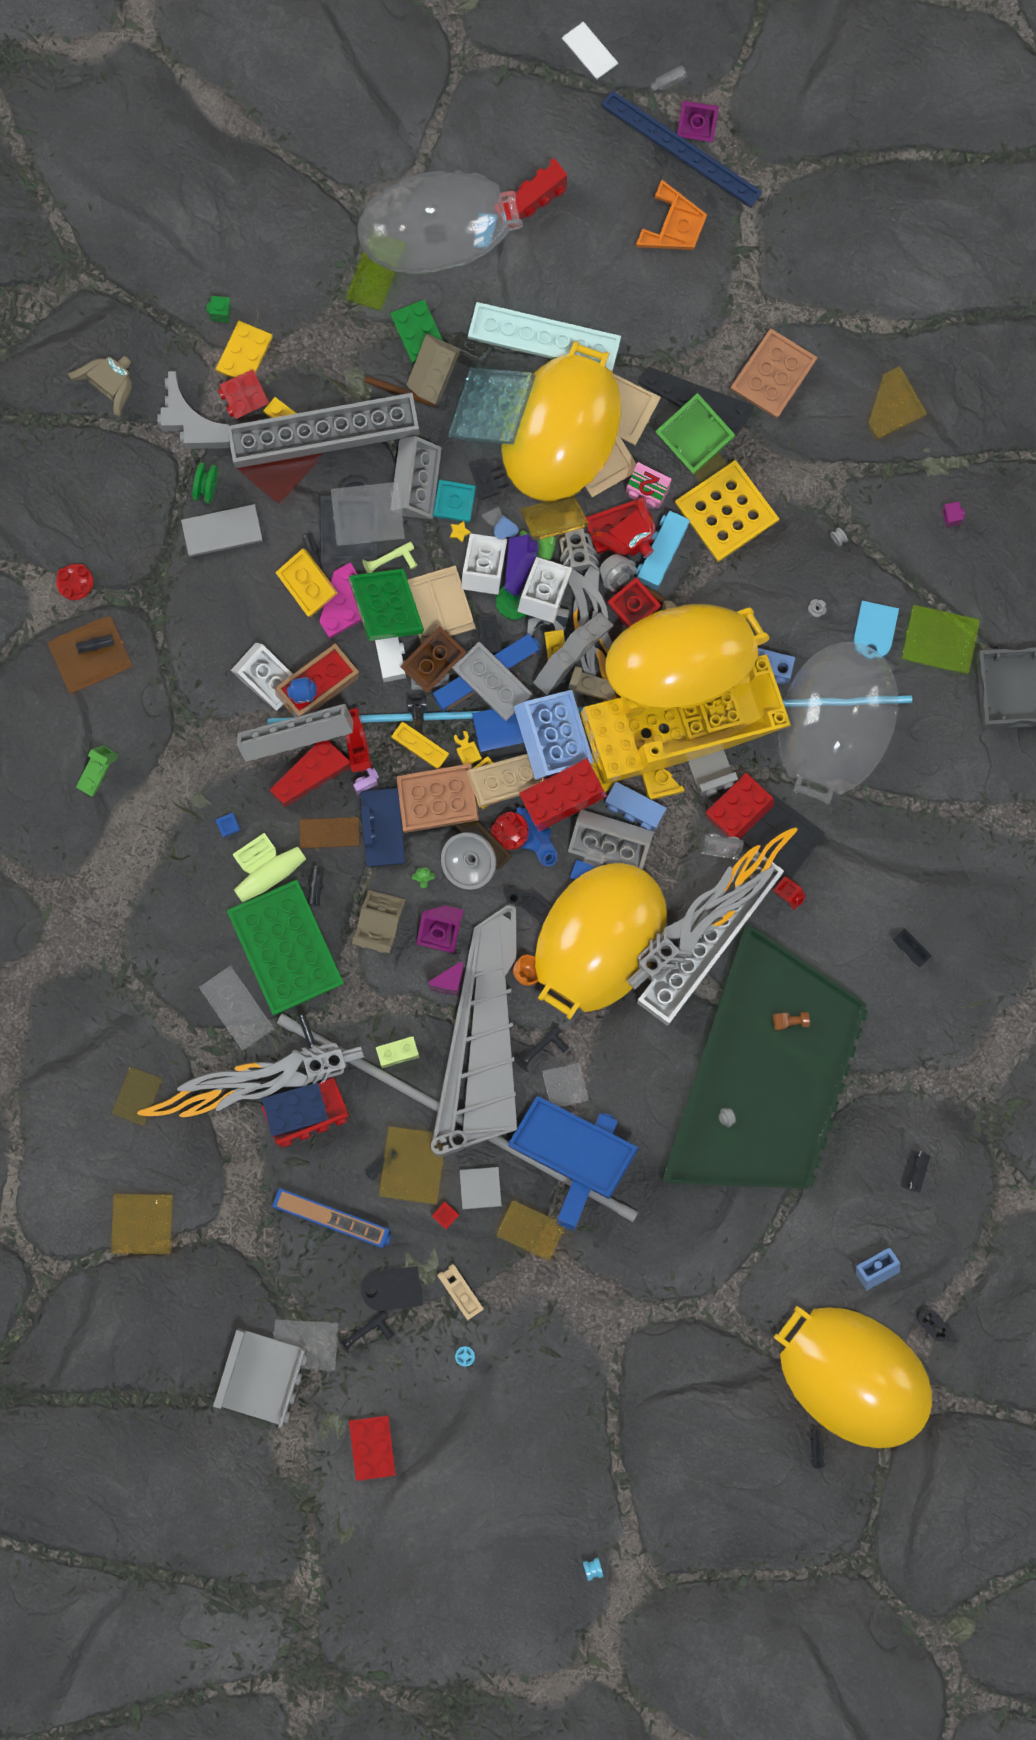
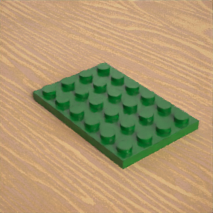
(285, 947)

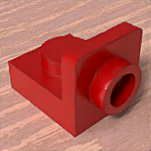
(790, 892)

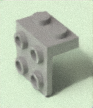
(712, 773)

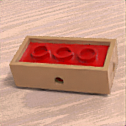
(331, 674)

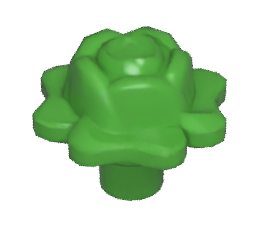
(423, 876)

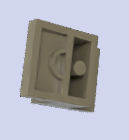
(378, 921)

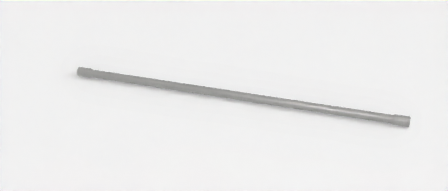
(293, 1026)

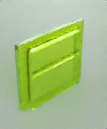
(940, 639)

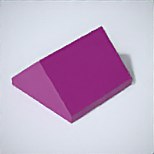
(698, 121)
(448, 981)

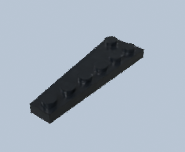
(679, 392)

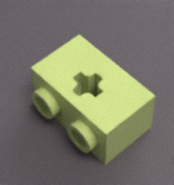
(397, 1052)

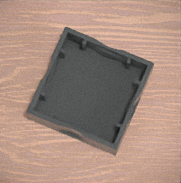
(1007, 688)

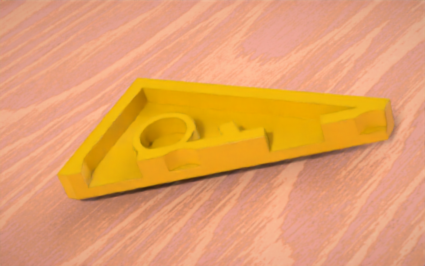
(660, 784)

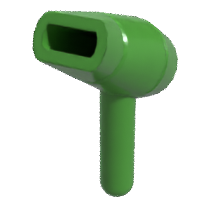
(546, 546)

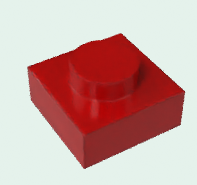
(445, 1215)

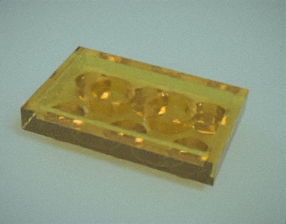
(530, 1230)

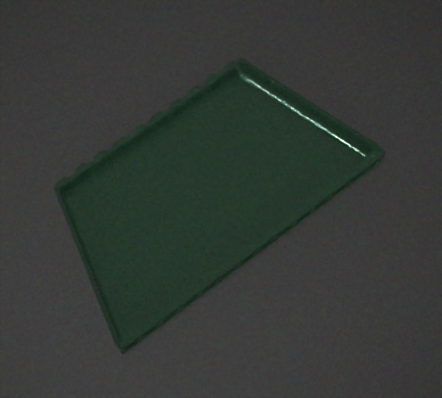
(772, 1080)

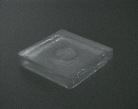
(565, 1085)

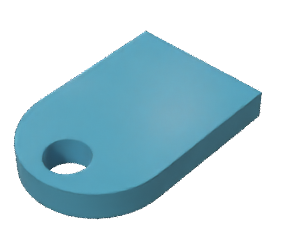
(876, 626)

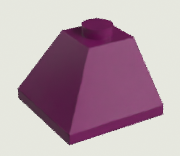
(440, 928)

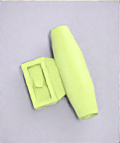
(264, 866)

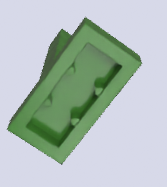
(99, 762)

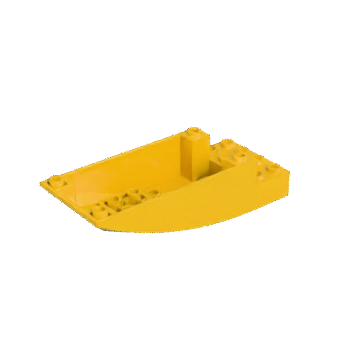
(694, 732)

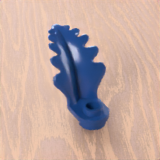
(538, 841)

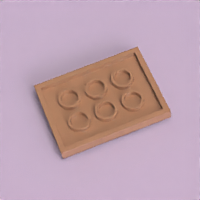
(773, 373)
(436, 798)

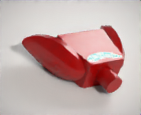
(631, 534)

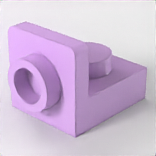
(364, 783)

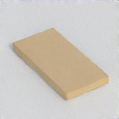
(502, 780)

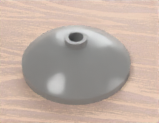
(459, 866)

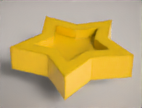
(459, 531)

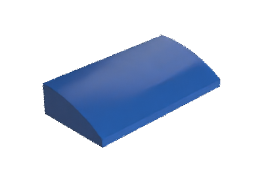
(494, 732)

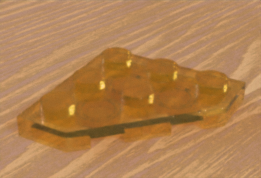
(894, 405)

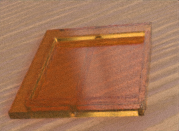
(92, 666)

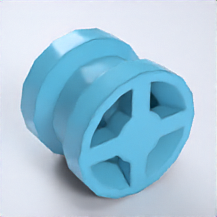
(465, 1356)
(593, 1569)

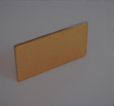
(329, 832)

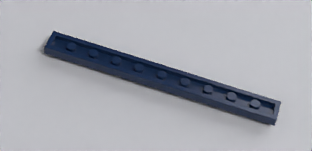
(681, 149)

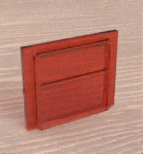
(281, 476)

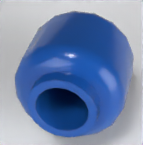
(302, 690)

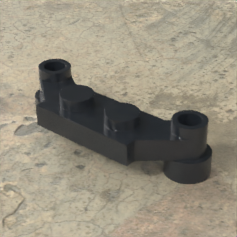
(531, 903)

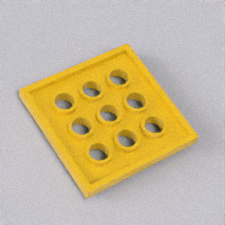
(744, 488)

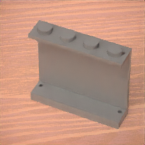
(261, 1377)

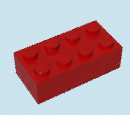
(563, 794)

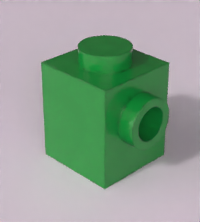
(219, 309)

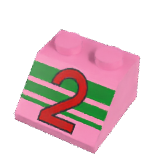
(649, 484)

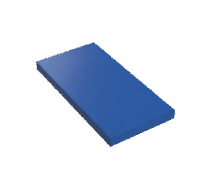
(573, 1147)

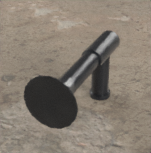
(552, 1035)
(377, 1321)

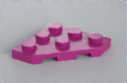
(341, 610)

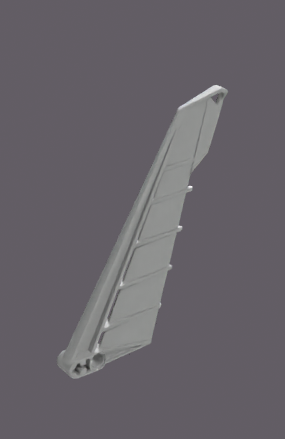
(490, 1083)

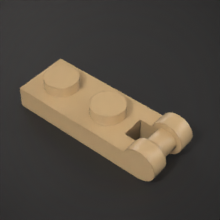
(460, 1292)

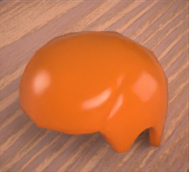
(525, 970)

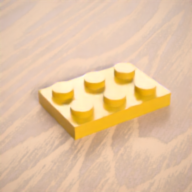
(244, 350)
(306, 582)

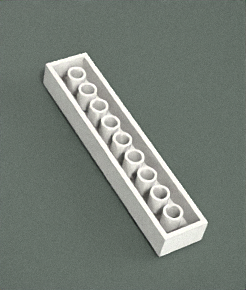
(667, 996)

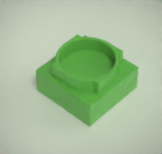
(695, 434)

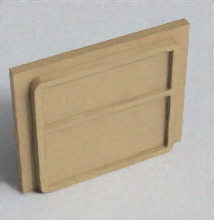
(636, 409)
(618, 467)
(441, 602)

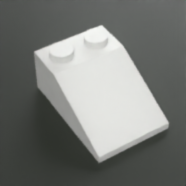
(483, 564)
(544, 589)
(262, 673)

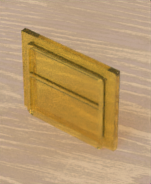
(554, 517)
(413, 1170)

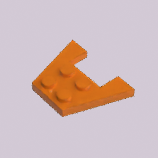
(681, 224)

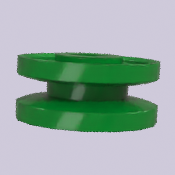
(205, 483)

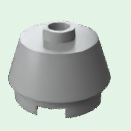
(617, 572)

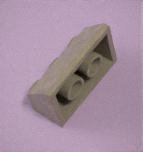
(433, 369)

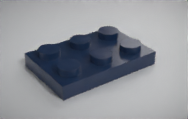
(295, 1109)

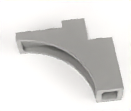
(194, 429)
(571, 652)

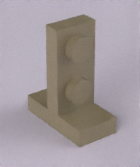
(590, 685)

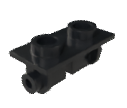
(916, 1171)

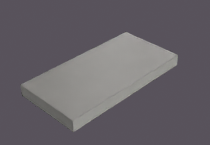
(221, 530)
(492, 681)

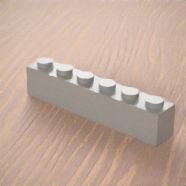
(295, 732)

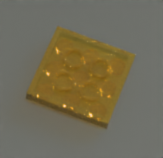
(142, 1224)

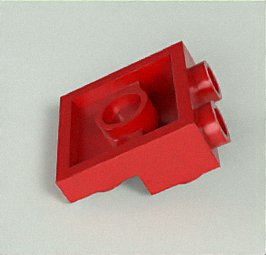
(243, 394)

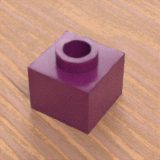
(953, 514)

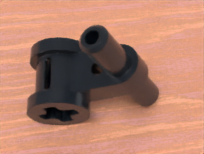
(417, 707)

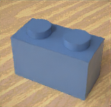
(878, 1269)

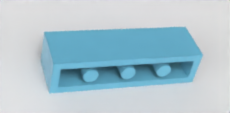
(665, 546)

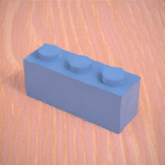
(634, 807)

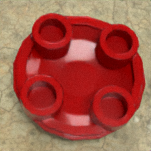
(74, 581)
(510, 830)

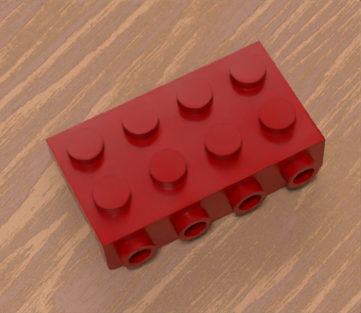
(335, 1111)

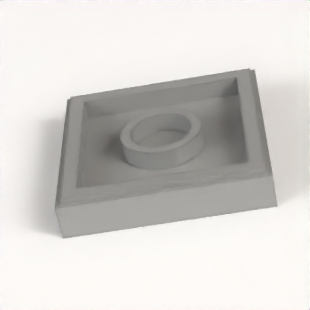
(480, 1188)

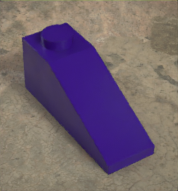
(520, 560)

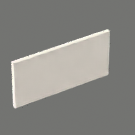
(590, 50)

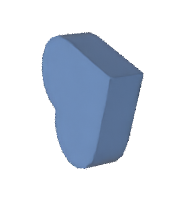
(505, 528)

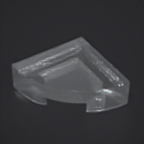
(492, 517)

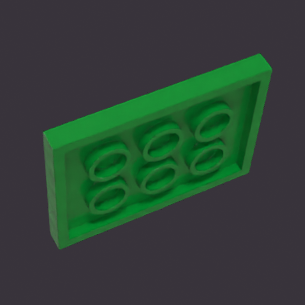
(386, 604)

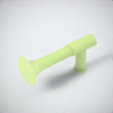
(403, 550)

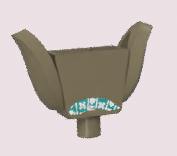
(109, 378)

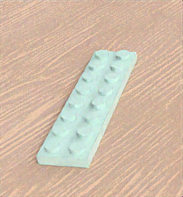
(537, 334)

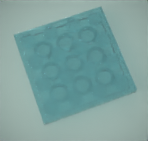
(491, 405)

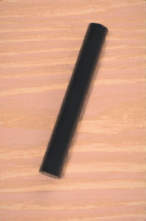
(308, 1034)

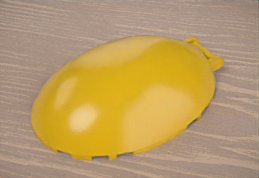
(565, 426)
(684, 655)
(596, 936)
(856, 1377)

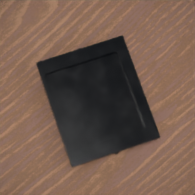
(345, 553)
(775, 822)

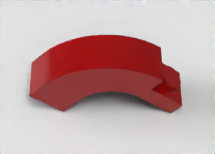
(358, 744)

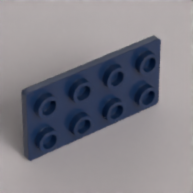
(382, 827)

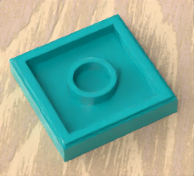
(454, 501)

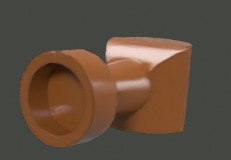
(783, 1020)

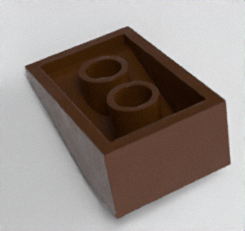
(433, 659)

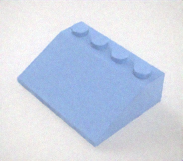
(552, 733)

